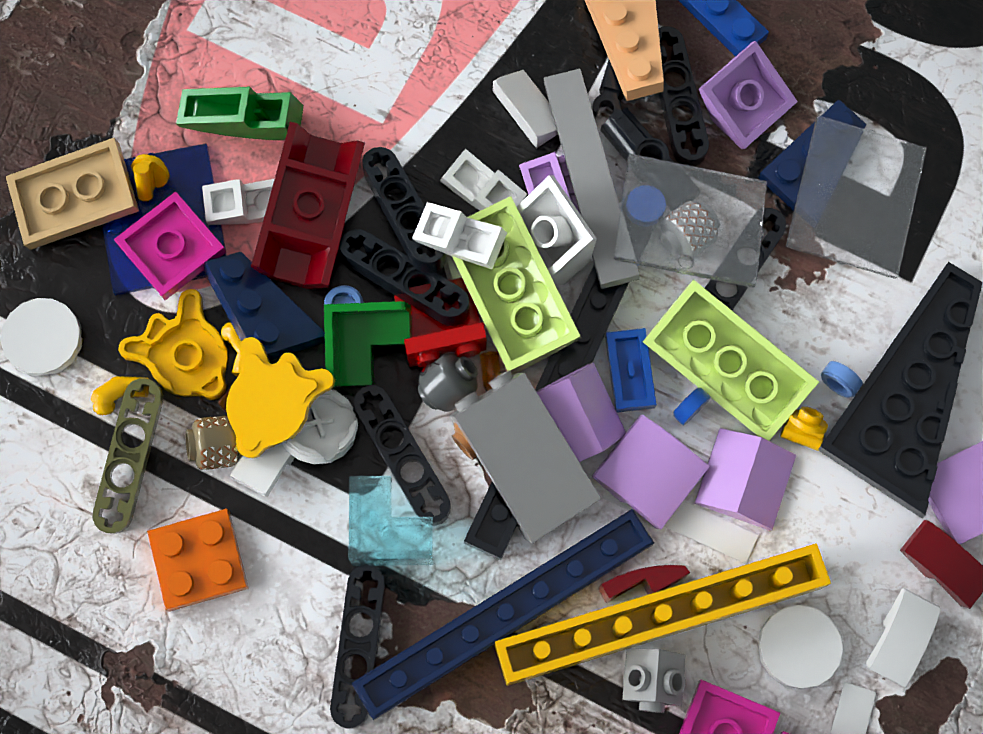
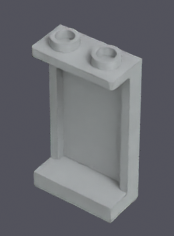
(525, 455)

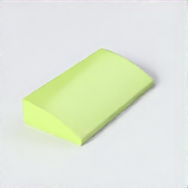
(518, 294)
(730, 361)

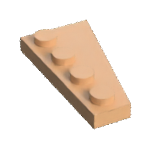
(631, 42)

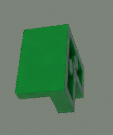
(353, 332)

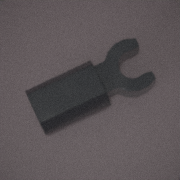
(610, 92)

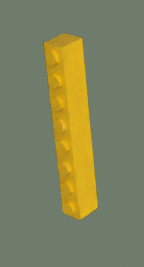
(661, 614)

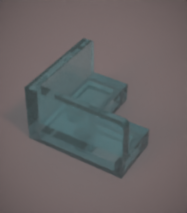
(379, 537)

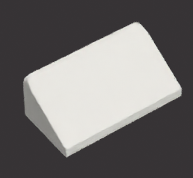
(526, 106)

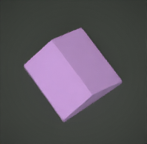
(746, 96)
(583, 412)
(746, 478)

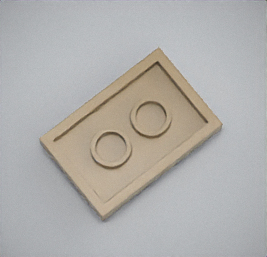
(71, 193)

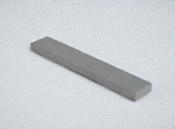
(588, 173)

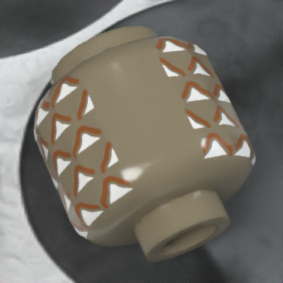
(211, 443)

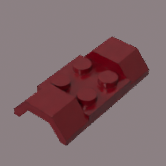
(307, 209)

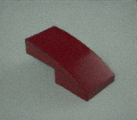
(945, 561)
(652, 579)

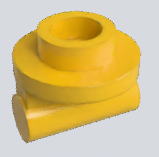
(148, 174)
(805, 427)

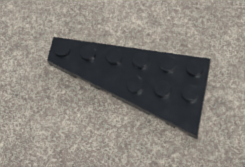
(904, 407)

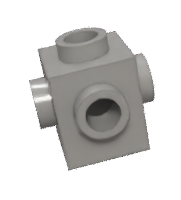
(654, 678)

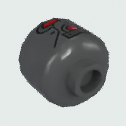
(447, 381)

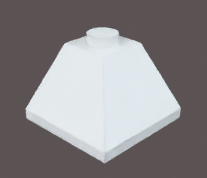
(557, 230)

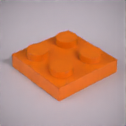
(197, 560)

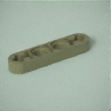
(121, 454)

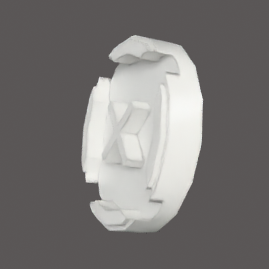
(41, 337)
(327, 432)
(800, 647)

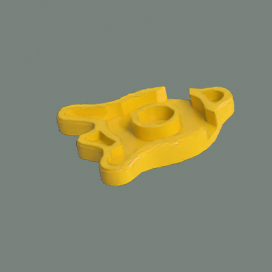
(182, 352)
(271, 400)

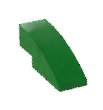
(239, 112)

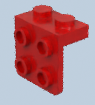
(433, 339)

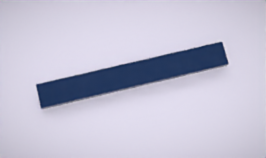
(501, 614)

